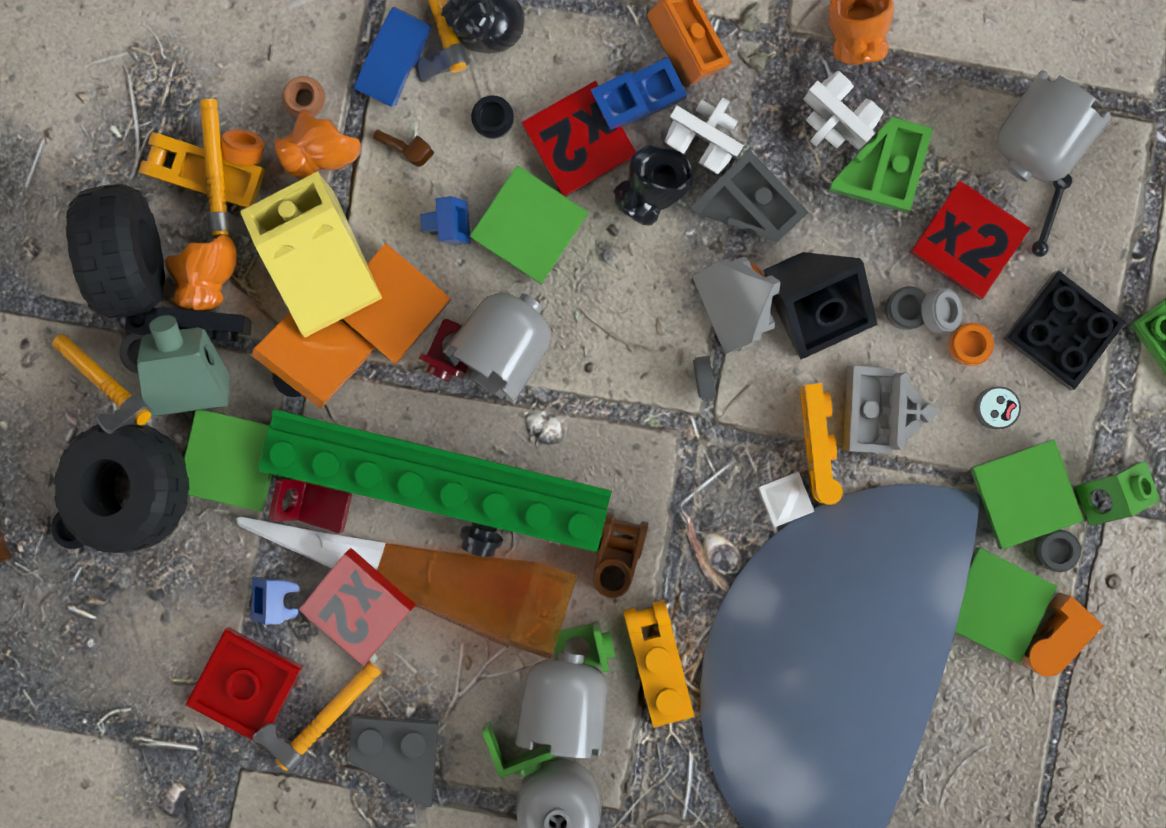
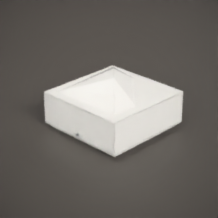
(785, 499)

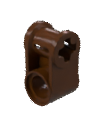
(619, 552)

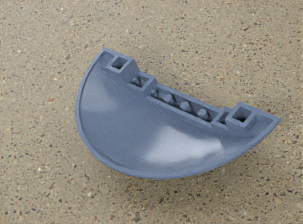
(835, 656)

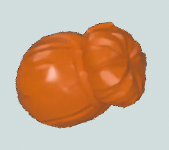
(860, 29)
(315, 146)
(201, 273)

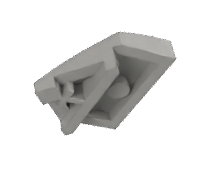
(737, 301)
(881, 410)

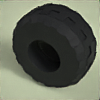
(115, 250)
(87, 488)

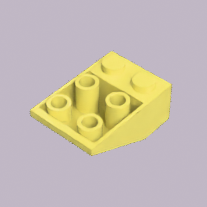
(311, 253)

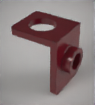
(438, 364)
(311, 504)

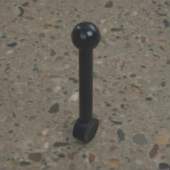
(1040, 247)

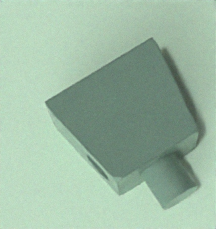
(180, 369)

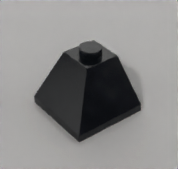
(822, 300)

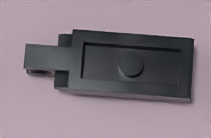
(222, 325)

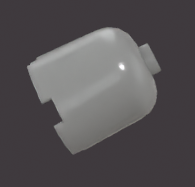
(1050, 129)
(502, 343)
(564, 707)
(561, 790)

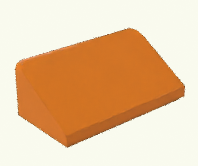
(688, 39)

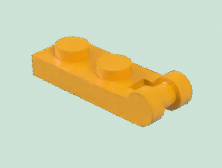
(189, 170)
(819, 445)
(659, 665)

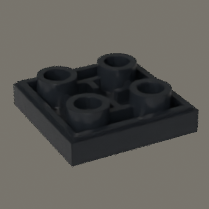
(1064, 330)

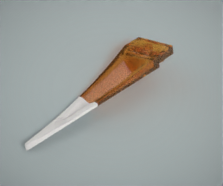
(491, 596)

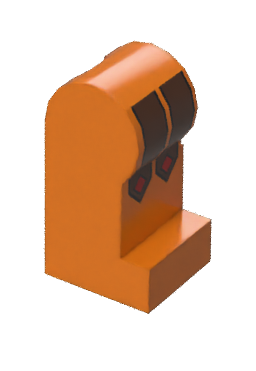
(1061, 637)

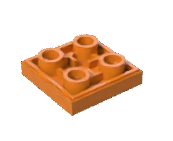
(406, 306)
(314, 363)

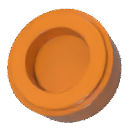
(242, 147)
(971, 344)

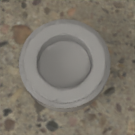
(941, 311)

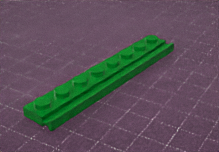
(435, 480)

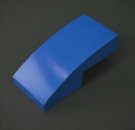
(392, 56)
(639, 94)

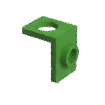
(1129, 490)
(599, 643)
(522, 765)

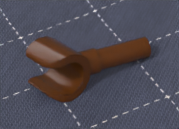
(417, 151)

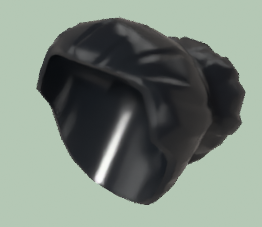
(485, 24)
(654, 183)

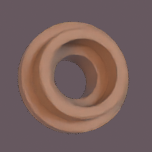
(298, 86)

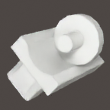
(826, 101)
(720, 147)

